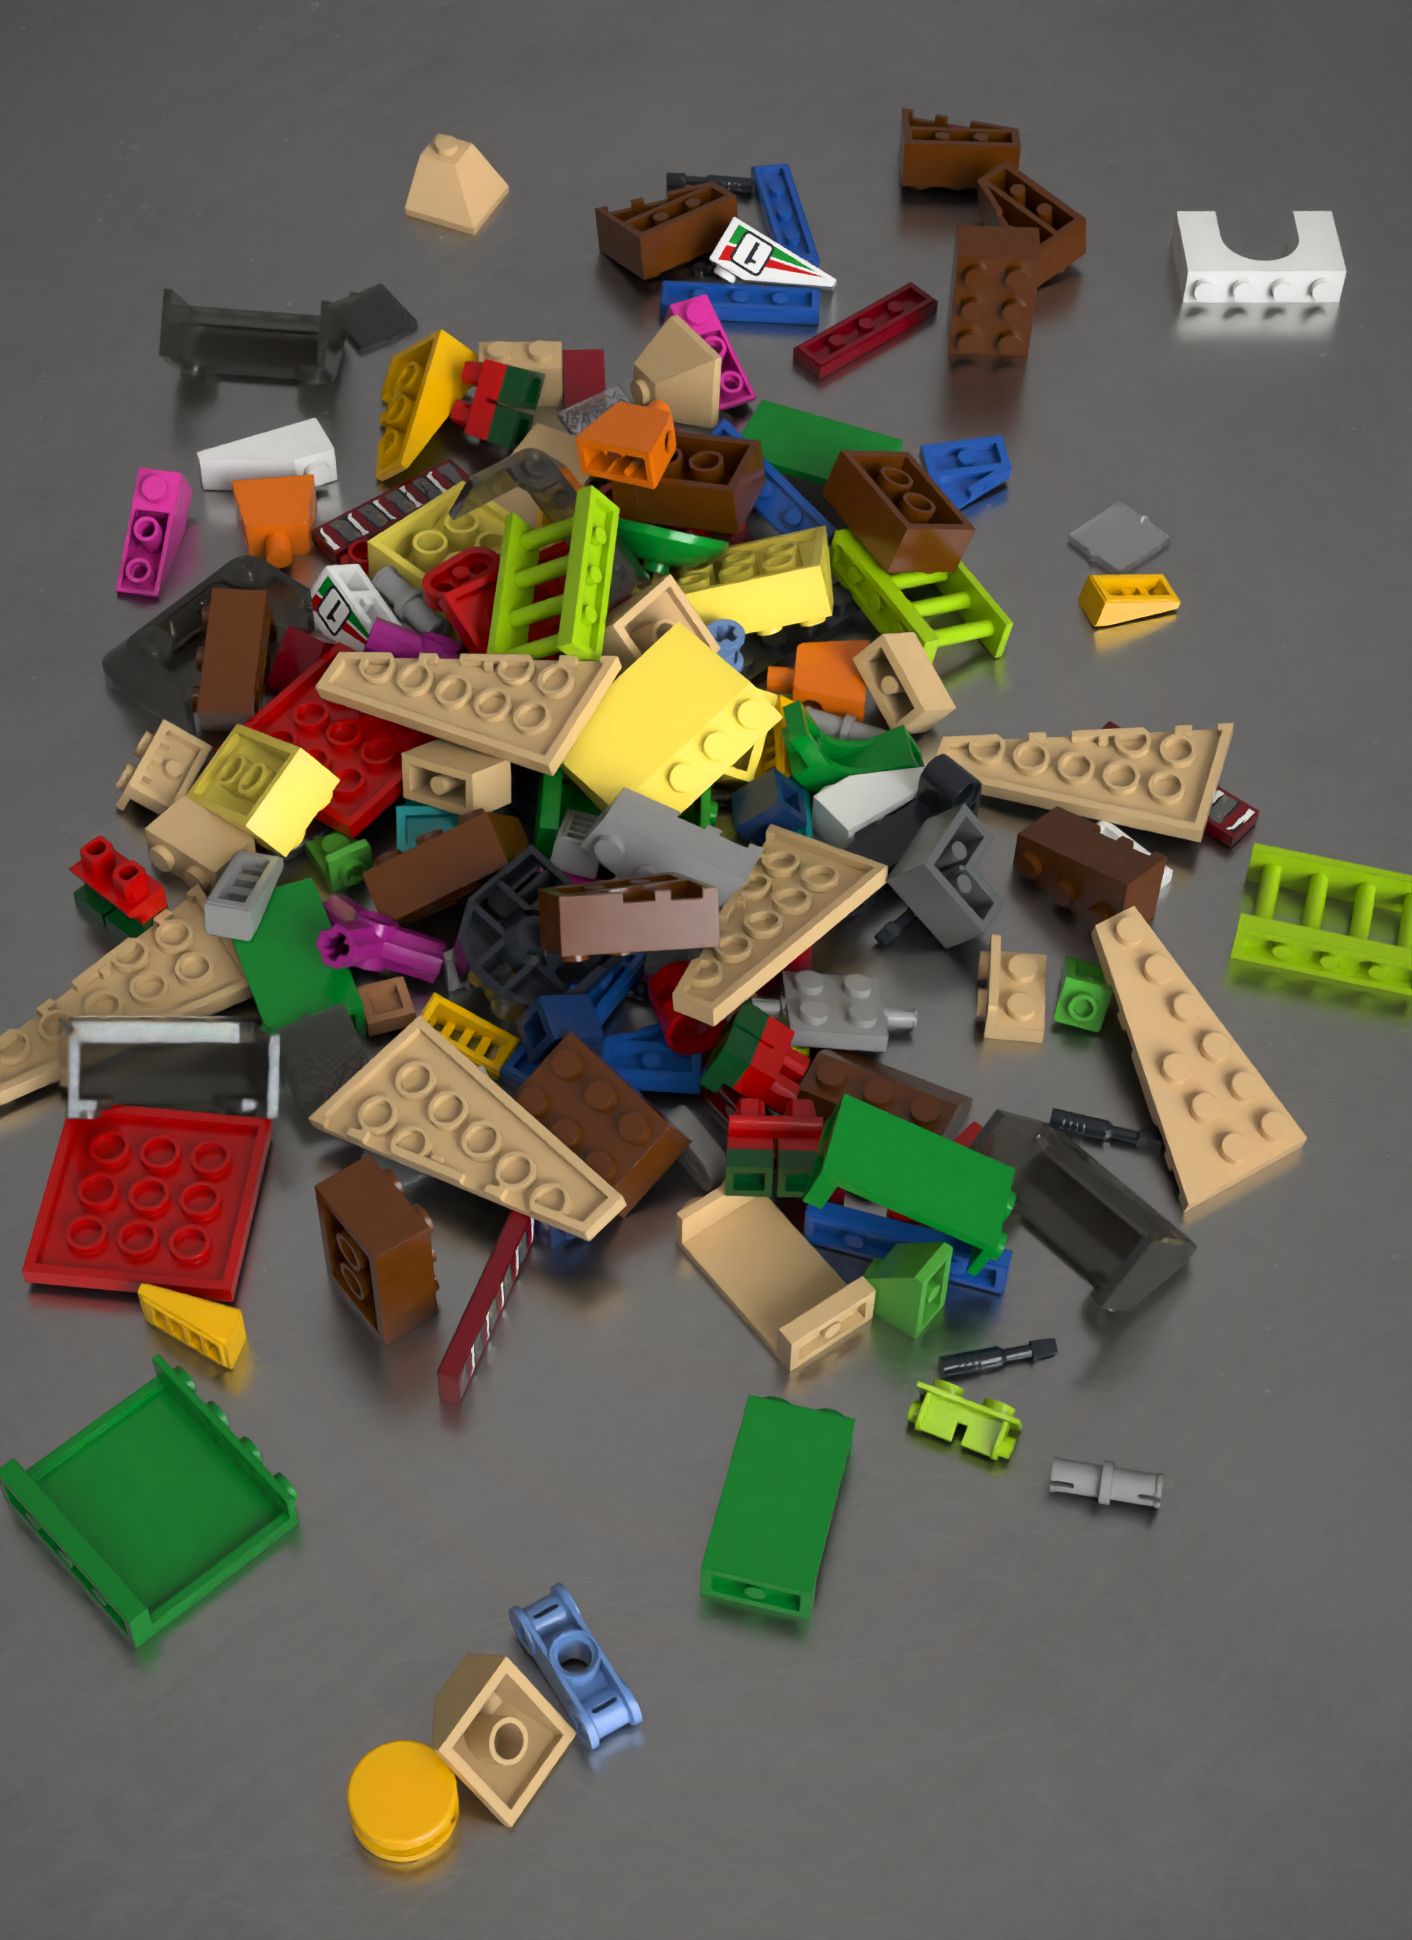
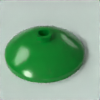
(668, 547)

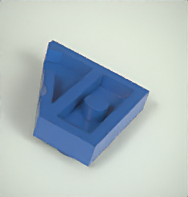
(966, 466)
(649, 1062)

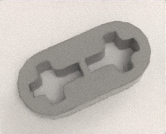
(704, 1156)

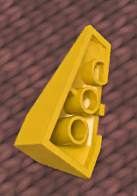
(419, 397)

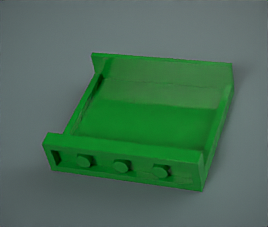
(153, 1503)

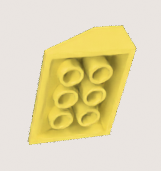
(432, 537)
(763, 583)
(669, 725)

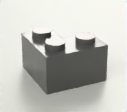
(941, 879)

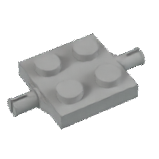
(835, 1011)

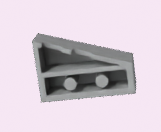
(648, 838)

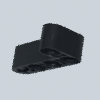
(940, 788)

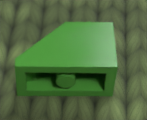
(910, 1284)

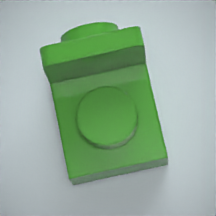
(339, 859)
(1082, 995)

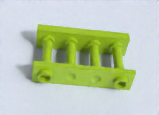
(586, 585)
(891, 612)
(1318, 951)

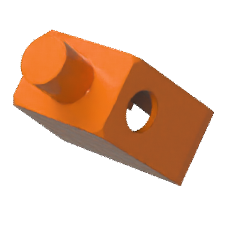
(629, 444)
(276, 516)
(824, 678)

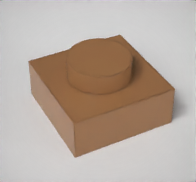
(386, 1005)

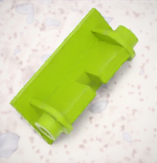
(985, 1423)

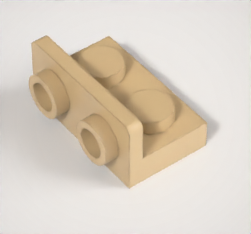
(165, 768)
(1013, 994)

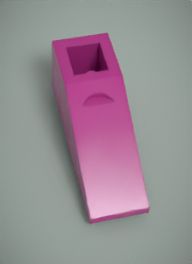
(701, 317)
(153, 531)

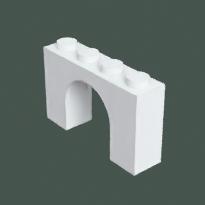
(1216, 274)

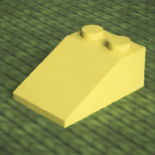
(264, 788)

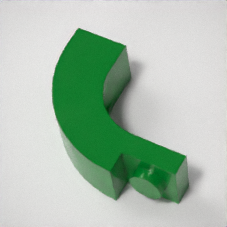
(825, 760)

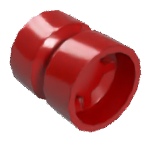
(680, 1031)

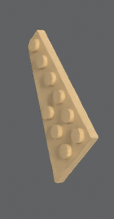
(481, 701)
(1105, 774)
(777, 914)
(162, 972)
(1195, 1078)
(453, 1122)

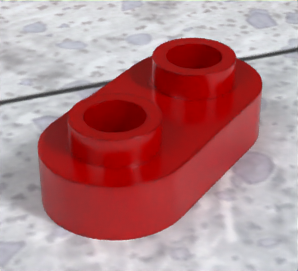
(456, 572)

